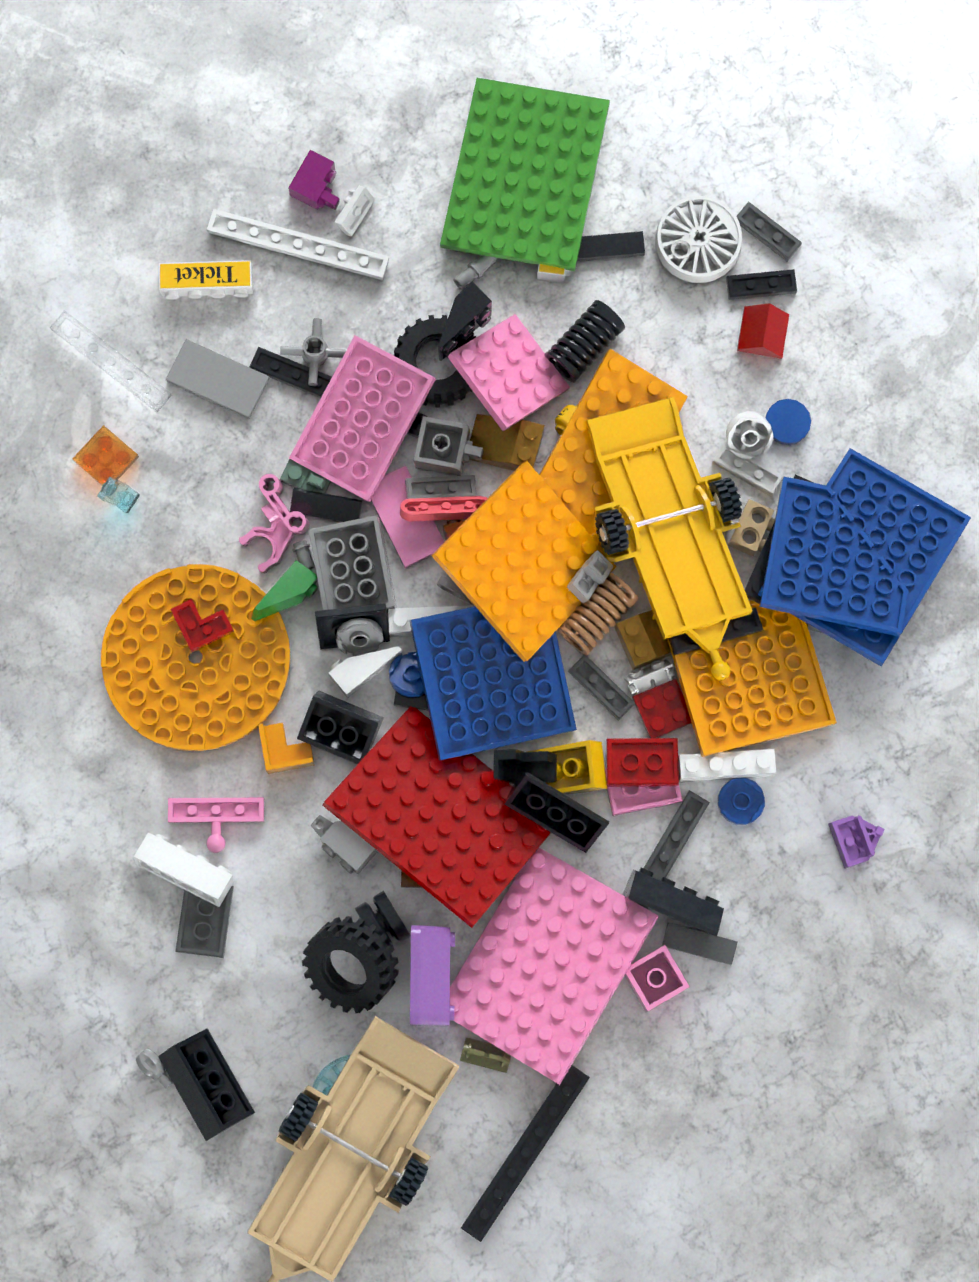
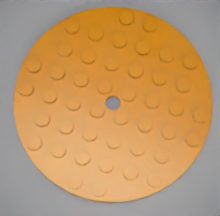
(185, 701)

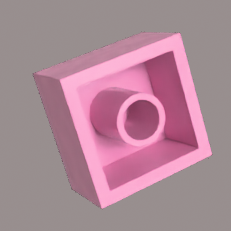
(655, 978)

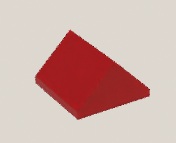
(763, 330)

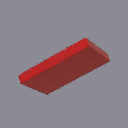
(642, 762)

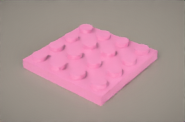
(508, 372)

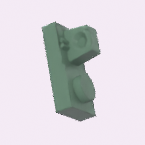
(303, 478)

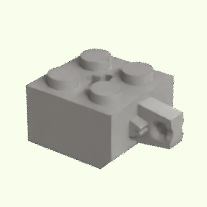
(452, 457)
(344, 843)

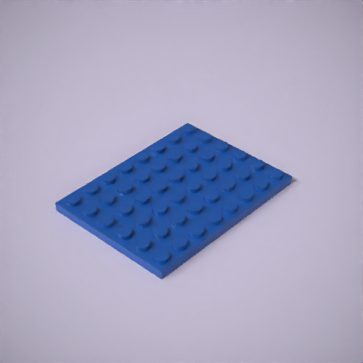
(906, 528)

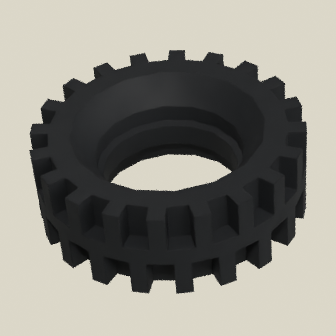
(409, 344)
(367, 948)

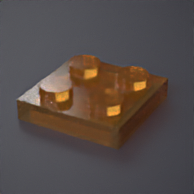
(105, 456)

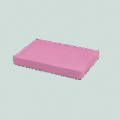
(639, 798)

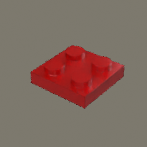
(662, 709)

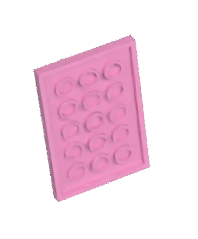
(362, 418)

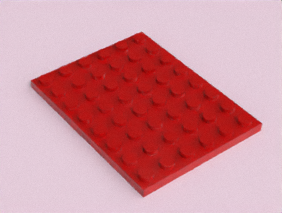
(437, 818)

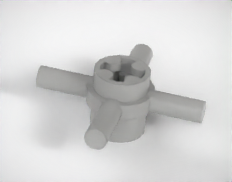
(307, 349)

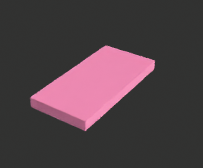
(411, 540)

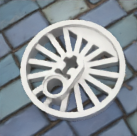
(693, 248)

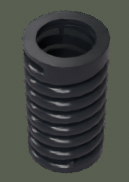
(585, 342)

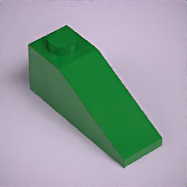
(288, 591)

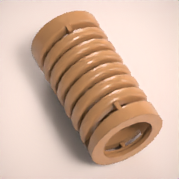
(601, 616)

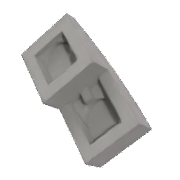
(590, 576)

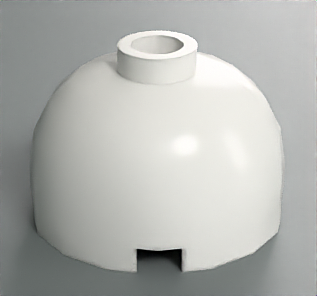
(749, 434)

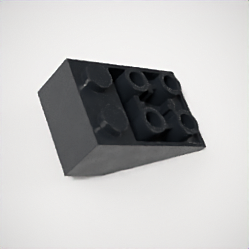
(467, 313)

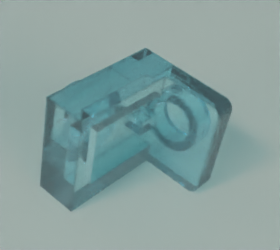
(118, 494)

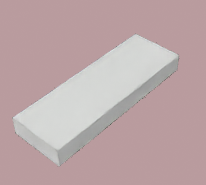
(748, 470)

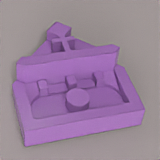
(855, 839)

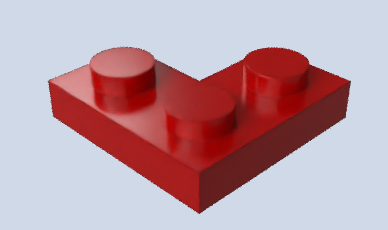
(200, 631)

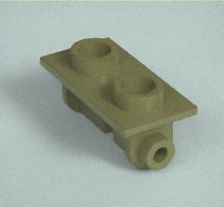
(485, 1055)

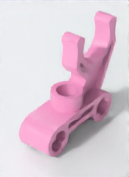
(281, 530)

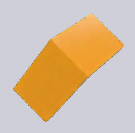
(279, 755)

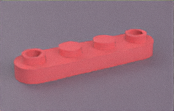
(440, 508)

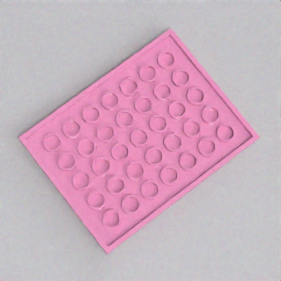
(548, 964)

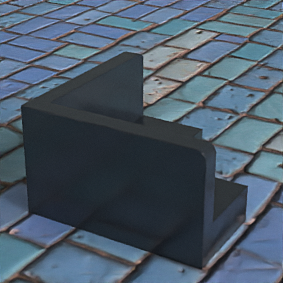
(512, 763)

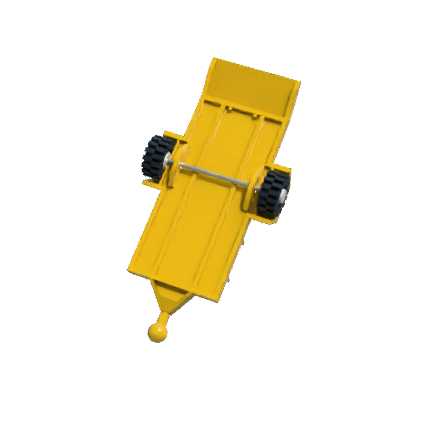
(670, 538)

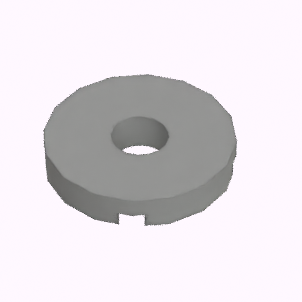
(359, 627)

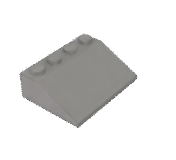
(352, 564)

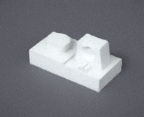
(356, 207)

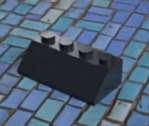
(555, 812)
(673, 902)
(206, 1084)

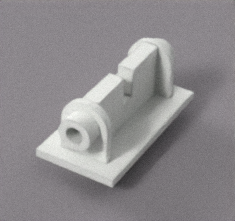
(641, 678)

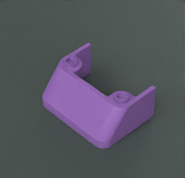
(430, 976)

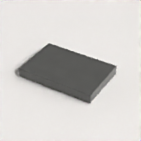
(203, 926)

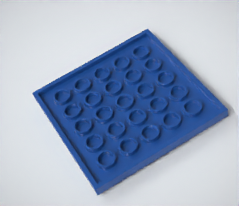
(482, 690)

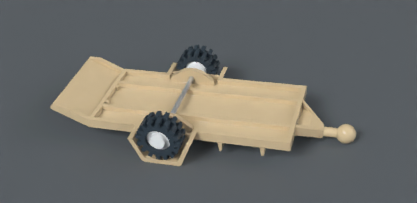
(353, 1154)

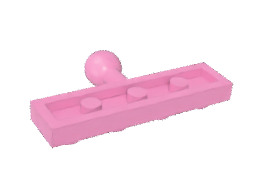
(214, 812)

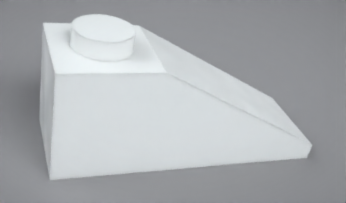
(358, 670)

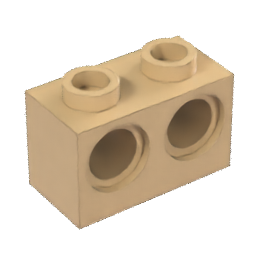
(752, 528)

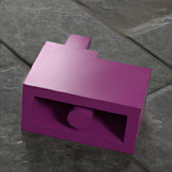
(312, 180)

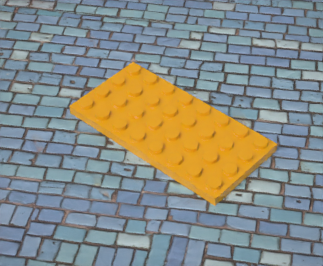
(572, 465)

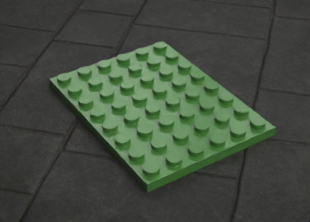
(525, 174)

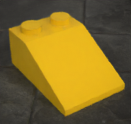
(579, 767)

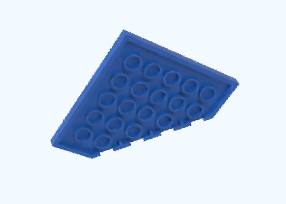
(827, 565)

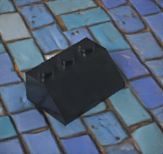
(339, 727)

